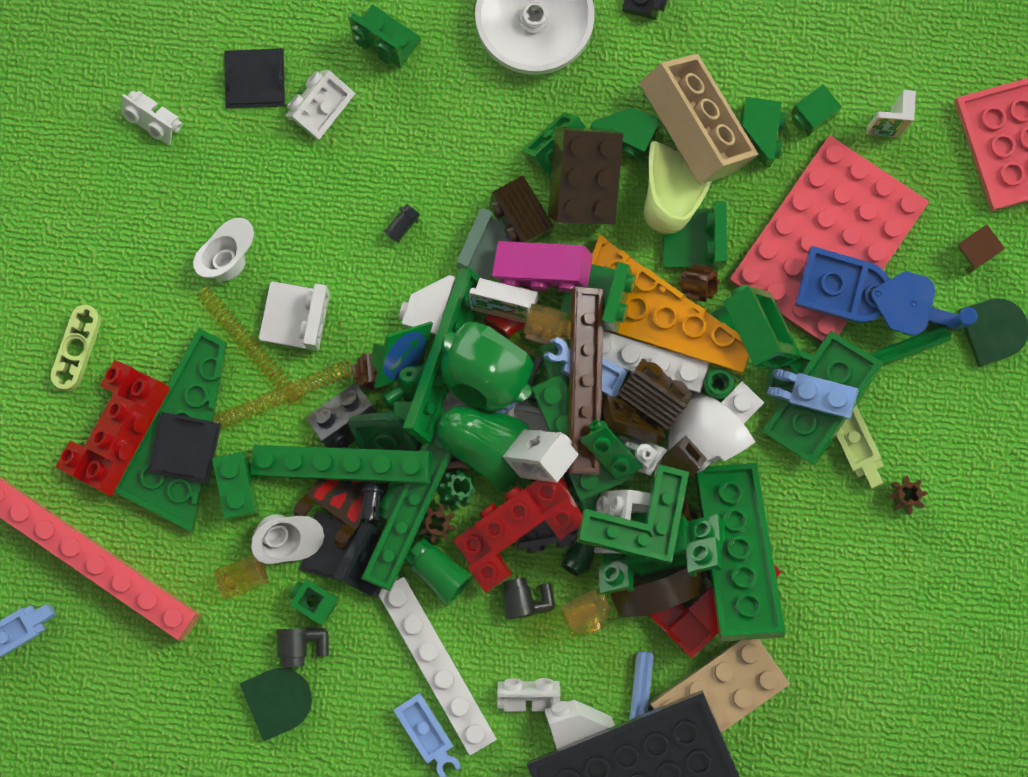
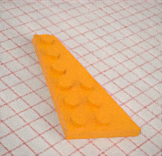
(669, 320)

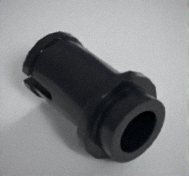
(402, 223)
(371, 501)

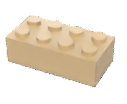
(698, 118)
(732, 682)

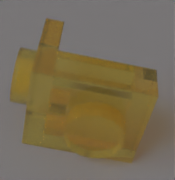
(241, 577)

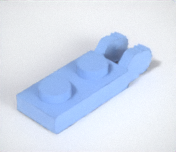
(816, 394)

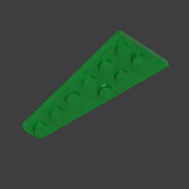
(191, 395)

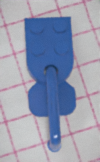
(841, 285)

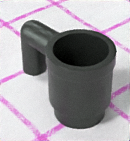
(519, 600)
(293, 645)

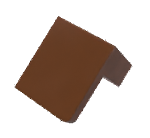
(980, 248)

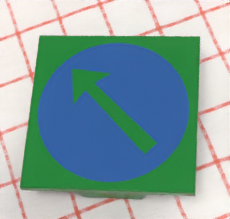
(399, 351)

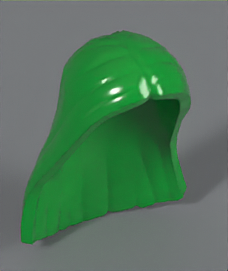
(481, 441)

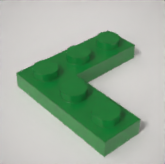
(647, 541)

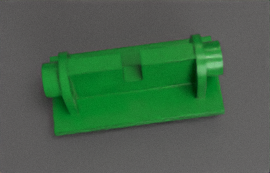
(610, 450)

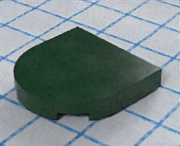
(998, 331)
(381, 432)
(278, 700)

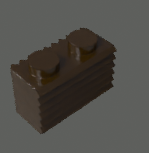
(520, 212)
(655, 393)

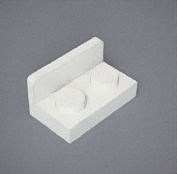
(319, 103)

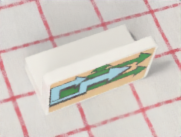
(898, 120)
(502, 300)

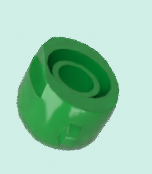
(485, 368)

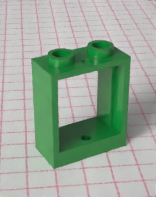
(761, 328)

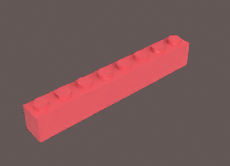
(96, 562)

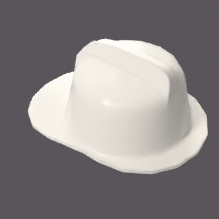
(225, 251)
(286, 538)

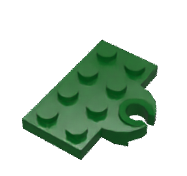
(810, 431)

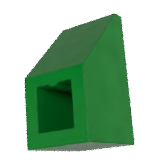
(761, 123)
(636, 127)

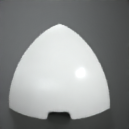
(711, 429)

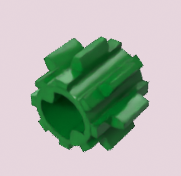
(463, 486)

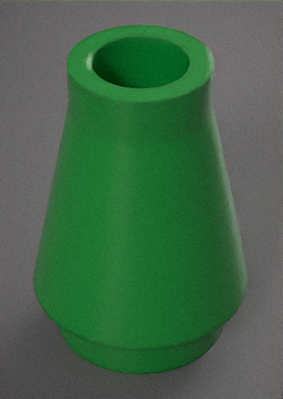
(722, 377)

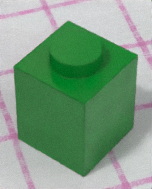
(815, 110)

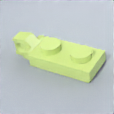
(860, 448)

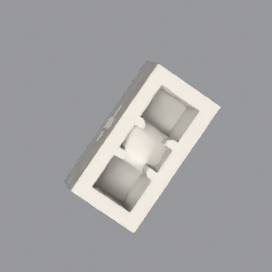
(541, 455)

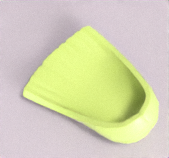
(672, 190)

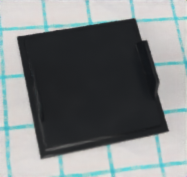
(254, 78)
(184, 447)
(328, 557)

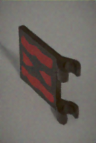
(338, 499)

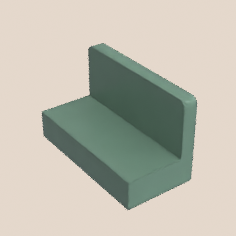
(481, 245)

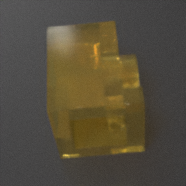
(548, 321)

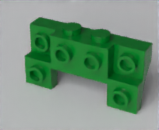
(697, 546)

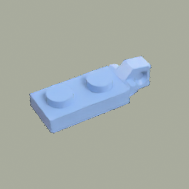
(23, 627)

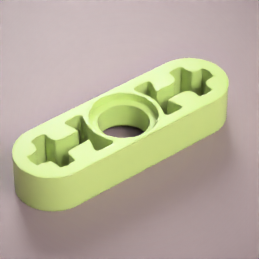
(69, 336)

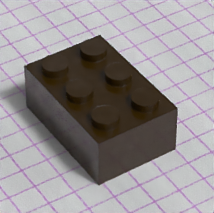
(585, 175)

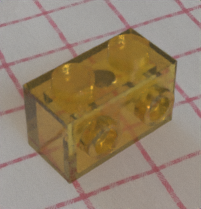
(586, 613)

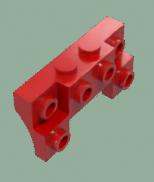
(118, 430)
(513, 520)
(691, 626)

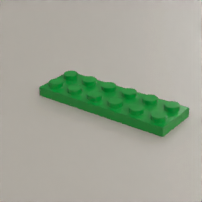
(747, 585)

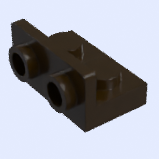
(628, 420)

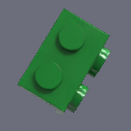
(616, 286)

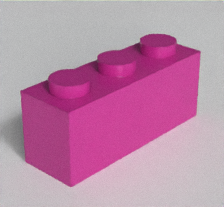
(542, 265)

